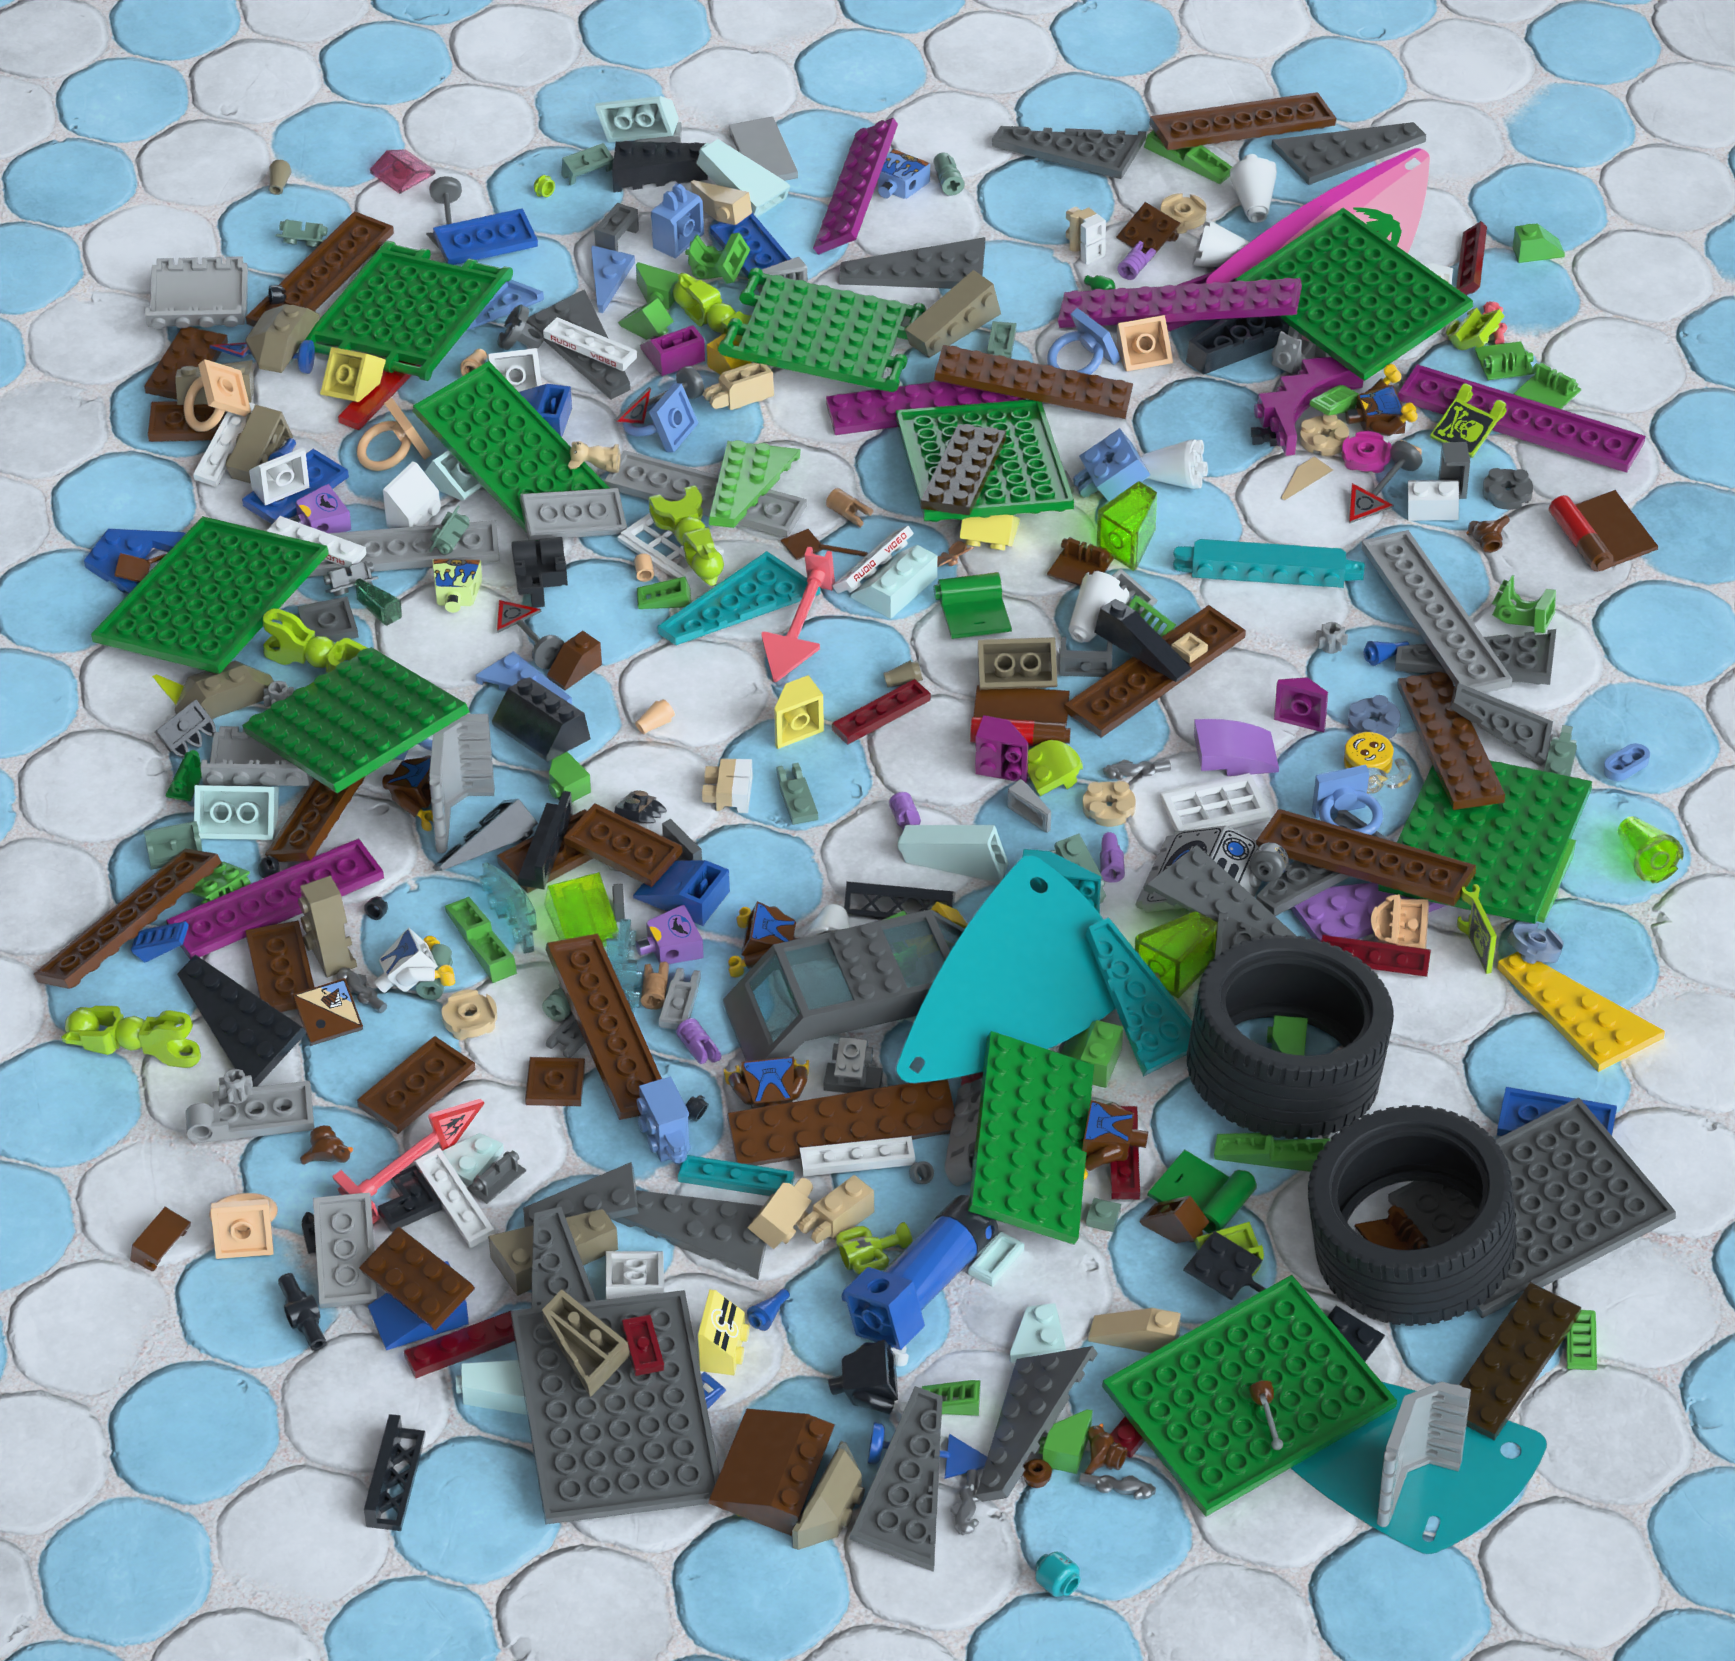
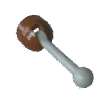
(1263, 1394)

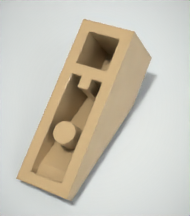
(723, 203)
(1136, 1329)

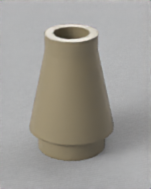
(278, 176)
(903, 674)

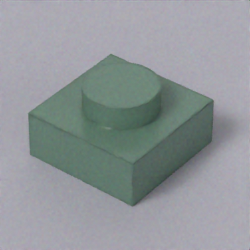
(1103, 1214)

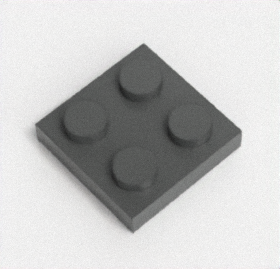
(330, 619)

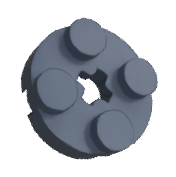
(1378, 708)
(1535, 943)

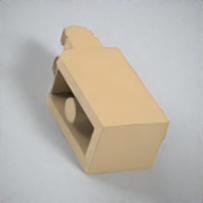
(741, 387)
(839, 1210)
(781, 1212)

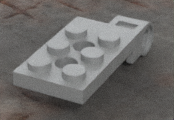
(235, 1120)
(963, 1134)

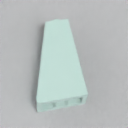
(738, 172)
(955, 849)
(492, 1386)

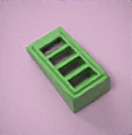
(1335, 400)
(674, 594)
(1138, 602)
(1584, 1324)
(960, 1389)

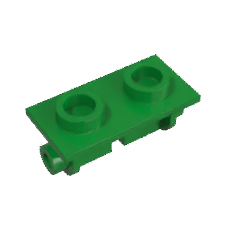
(186, 777)

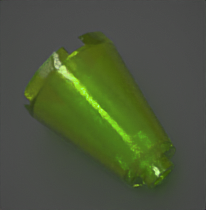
(1650, 849)

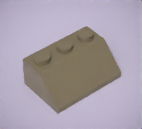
(1017, 663)

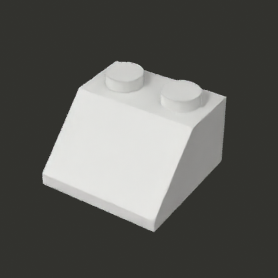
(518, 367)
(280, 477)
(410, 498)
(1433, 500)

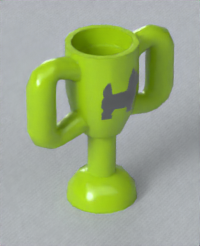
(860, 1248)

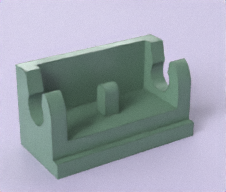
(586, 161)
(169, 841)

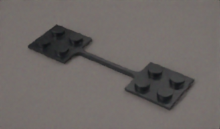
(1230, 1267)

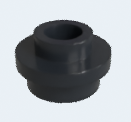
(696, 1107)

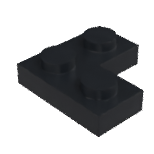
(414, 1201)

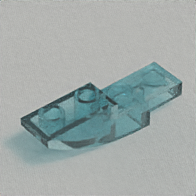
(510, 903)
(623, 962)

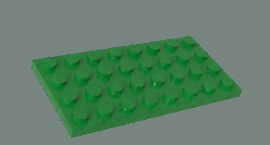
(502, 440)
(1031, 1138)

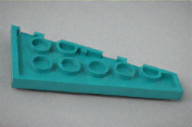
(748, 593)
(1148, 1012)

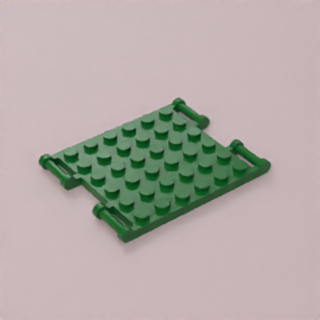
(408, 308)
(821, 331)

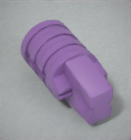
(904, 809)

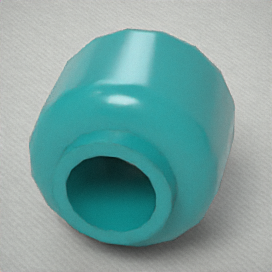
(1057, 1574)

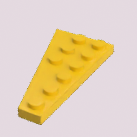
(1587, 1020)

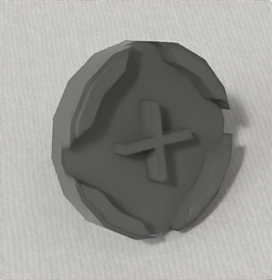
(519, 330)

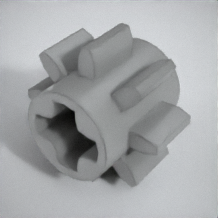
(1331, 637)
(276, 691)
(235, 1086)

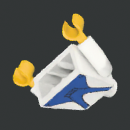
(410, 962)

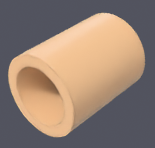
(644, 567)

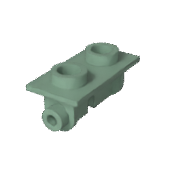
(293, 232)
(452, 523)

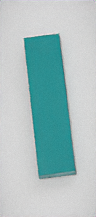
(733, 1175)

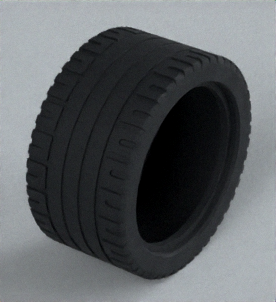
(1281, 1090)
(1399, 1148)

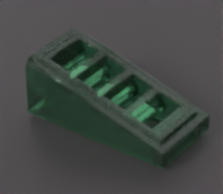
(379, 602)

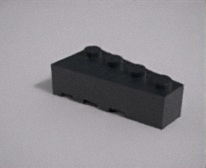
(655, 163)
(1234, 341)

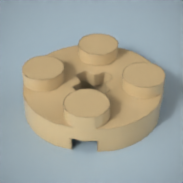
(1191, 209)
(1314, 431)
(1116, 792)
(465, 1026)

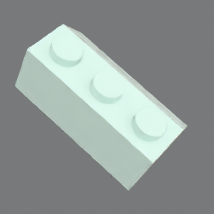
(637, 118)
(452, 477)
(898, 581)
(236, 811)

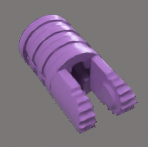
(1135, 261)
(1111, 858)
(697, 1041)

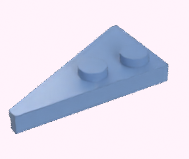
(609, 273)
(505, 300)
(514, 668)

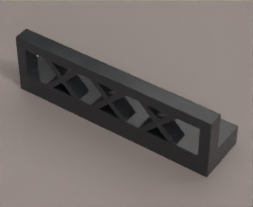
(546, 843)
(893, 891)
(384, 1469)

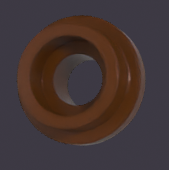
(1037, 1479)

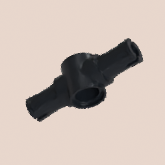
(302, 1311)

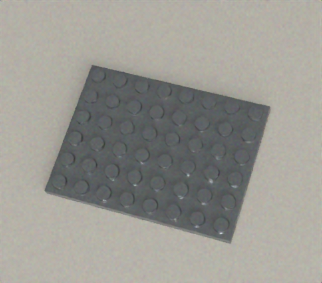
(1570, 1195)
(638, 1438)

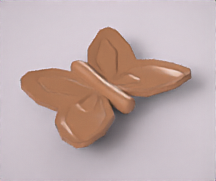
(954, 551)

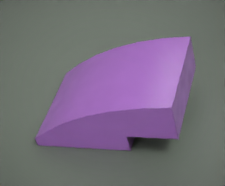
(1234, 747)

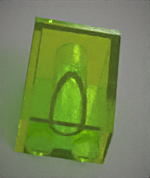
(1128, 524)
(581, 908)
(1179, 950)

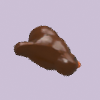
(1488, 533)
(326, 1147)
(1104, 1450)

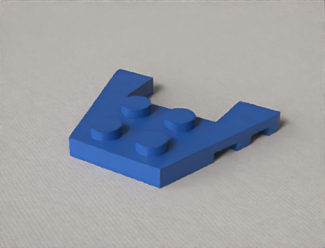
(136, 543)

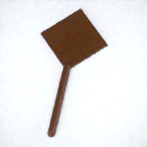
(798, 543)
(134, 567)

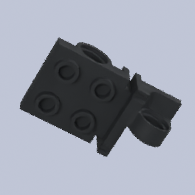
(539, 566)

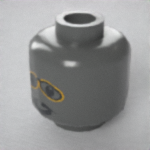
(1269, 862)

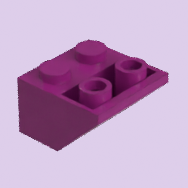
(675, 350)
(1001, 750)

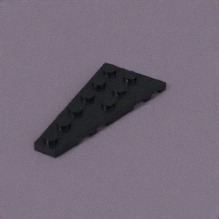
(244, 1024)

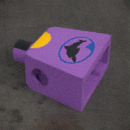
(323, 511)
(672, 937)

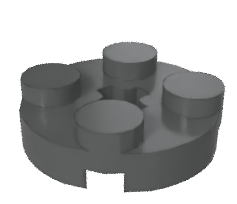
(1517, 480)

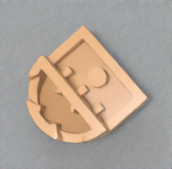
(1401, 921)

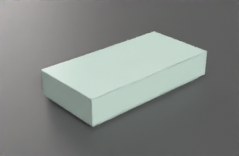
(996, 1259)

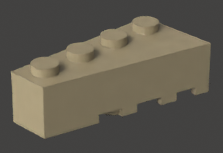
(954, 315)
(513, 1249)

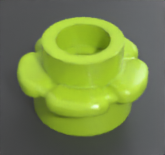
(544, 186)

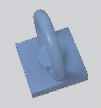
(1092, 337)
(671, 418)
(1345, 791)

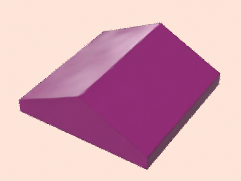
(1301, 703)

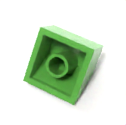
(1099, 1046)

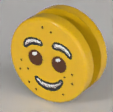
(1369, 750)

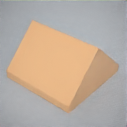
(1144, 343)

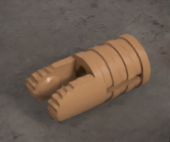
(847, 506)
(654, 986)

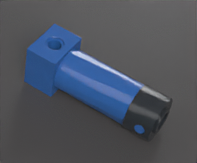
(891, 1300)

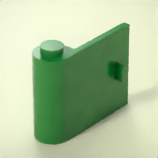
(973, 605)
(1211, 1189)

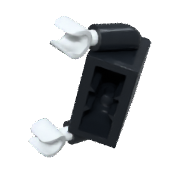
(871, 1377)

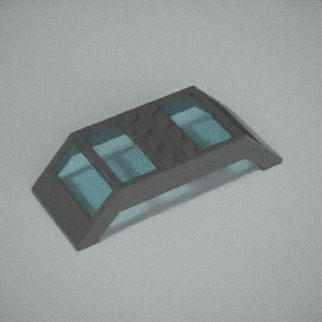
(838, 982)

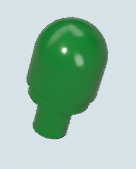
(1099, 282)

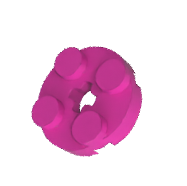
(1357, 459)

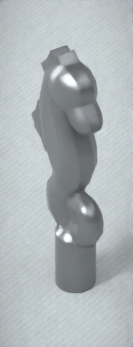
(1127, 768)
(357, 985)
(1126, 1486)
(966, 1510)

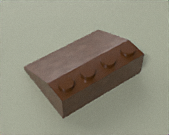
(772, 1467)

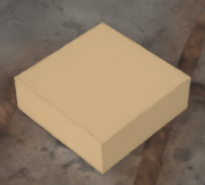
(1189, 647)

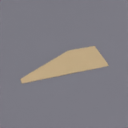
(1305, 475)

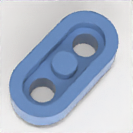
(1626, 762)

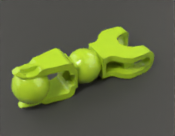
(704, 304)
(685, 522)
(300, 644)
(154, 1035)

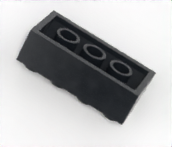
(540, 720)

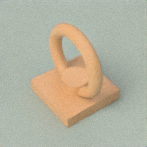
(223, 390)
(403, 430)
(243, 1225)

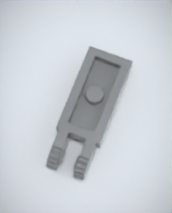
(679, 999)

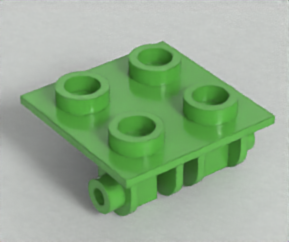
(1505, 360)
(1549, 387)
(222, 881)

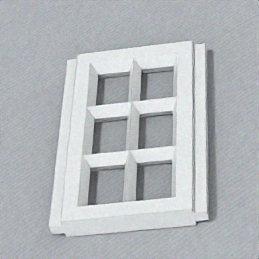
(664, 563)
(1211, 788)

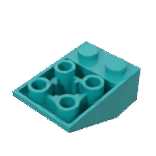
(1084, 880)

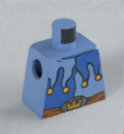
(902, 175)

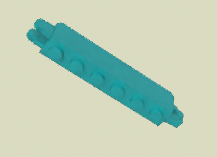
(1267, 563)

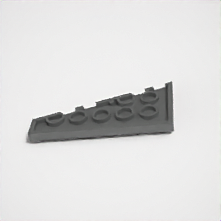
(1074, 148)
(1333, 153)
(580, 311)
(1525, 658)
(1304, 880)
(702, 1227)
(1030, 1407)
(904, 1494)

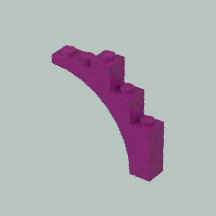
(1293, 396)

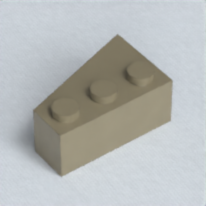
(188, 374)
(261, 437)
(324, 925)
(585, 1341)

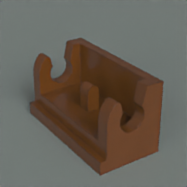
(158, 1238)

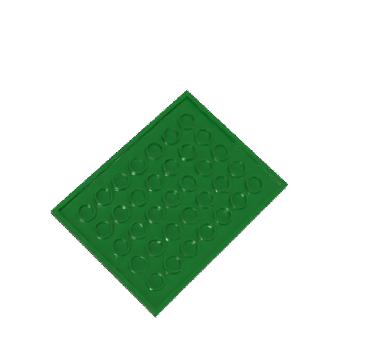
(1361, 293)
(1025, 474)
(210, 594)
(354, 719)
(1510, 842)
(1197, 1402)

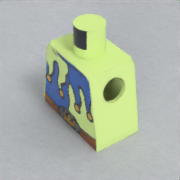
(456, 582)

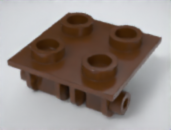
(1149, 227)
(1078, 560)
(1394, 1231)

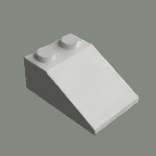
(634, 1273)

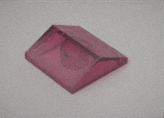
(401, 170)

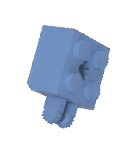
(677, 221)
(1110, 467)
(664, 1120)

